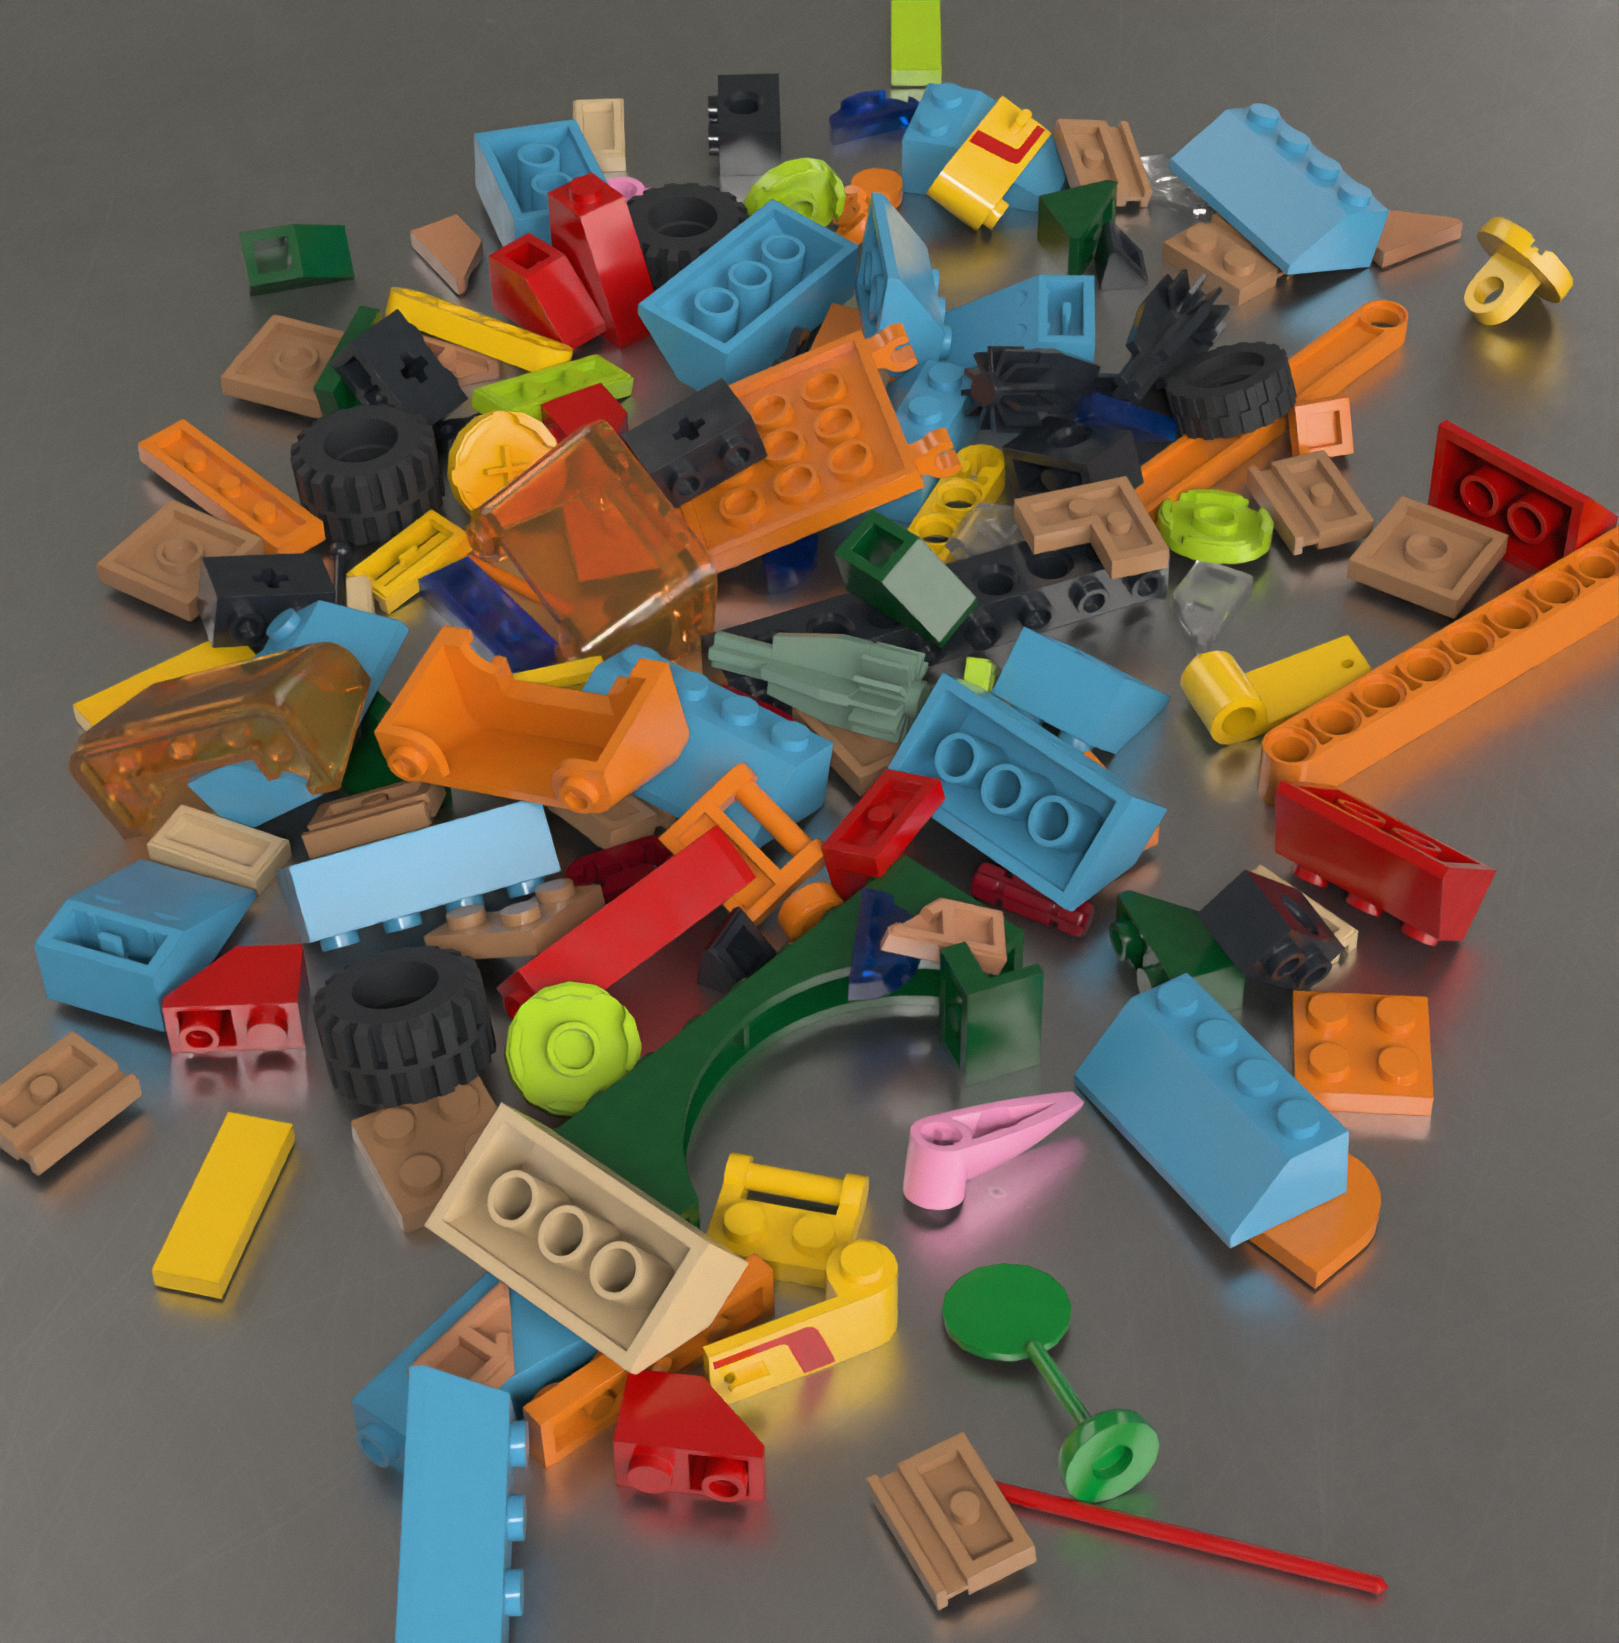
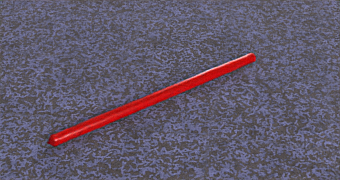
(1193, 1538)

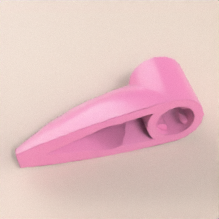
(973, 1140)

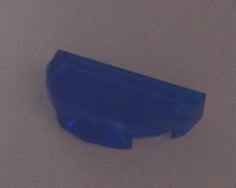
(869, 115)
(1114, 413)
(790, 564)
(872, 969)

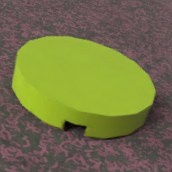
(803, 186)
(1215, 527)
(569, 1047)

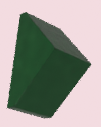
(1073, 222)

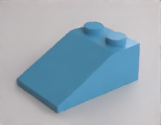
(942, 126)

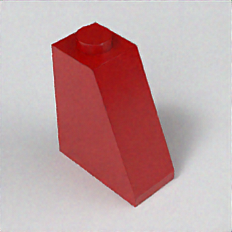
(600, 241)

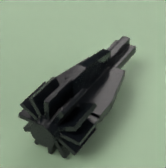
(1168, 329)
(1024, 385)

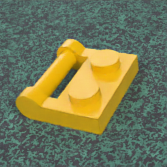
(786, 1237)

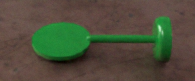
(1020, 1315)

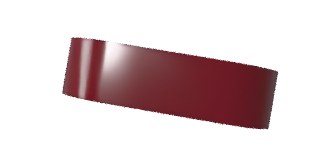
(619, 866)

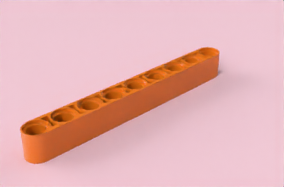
(1445, 672)

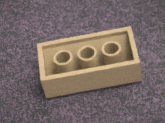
(583, 1242)

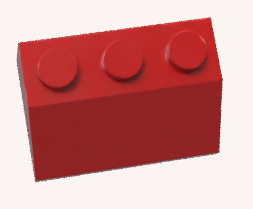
(1514, 498)
(1379, 861)

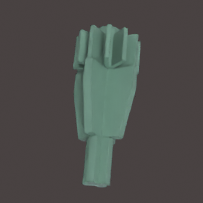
(834, 678)

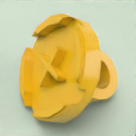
(1515, 270)
(492, 453)

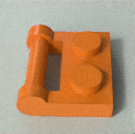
(772, 884)

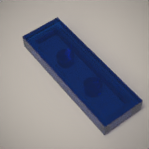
(498, 624)

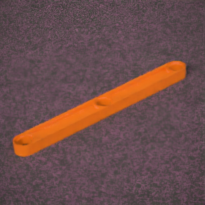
(1317, 372)

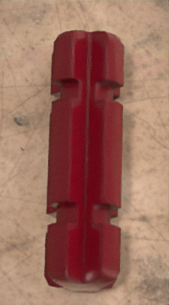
(993, 884)

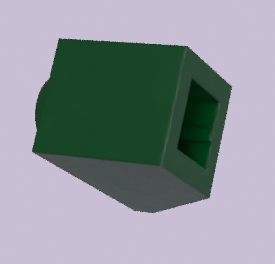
(294, 257)
(903, 578)
(1171, 940)

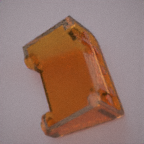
(601, 550)
(278, 709)

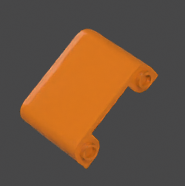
(527, 741)

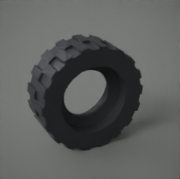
(1230, 390)

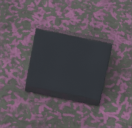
(1119, 260)
(733, 953)

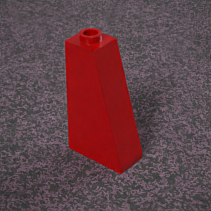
(637, 921)

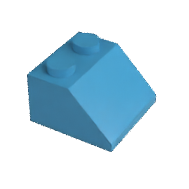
(1076, 693)

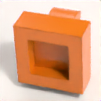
(1321, 426)

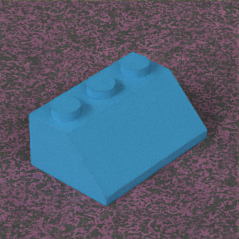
(520, 168)
(899, 285)
(923, 402)

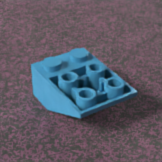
(1030, 314)
(137, 939)

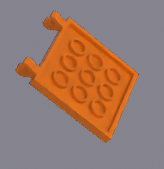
(827, 446)

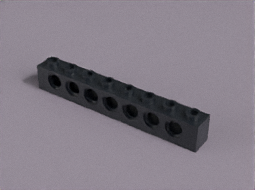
(1011, 593)

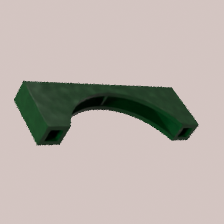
(651, 1114)

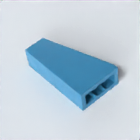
(542, 1355)

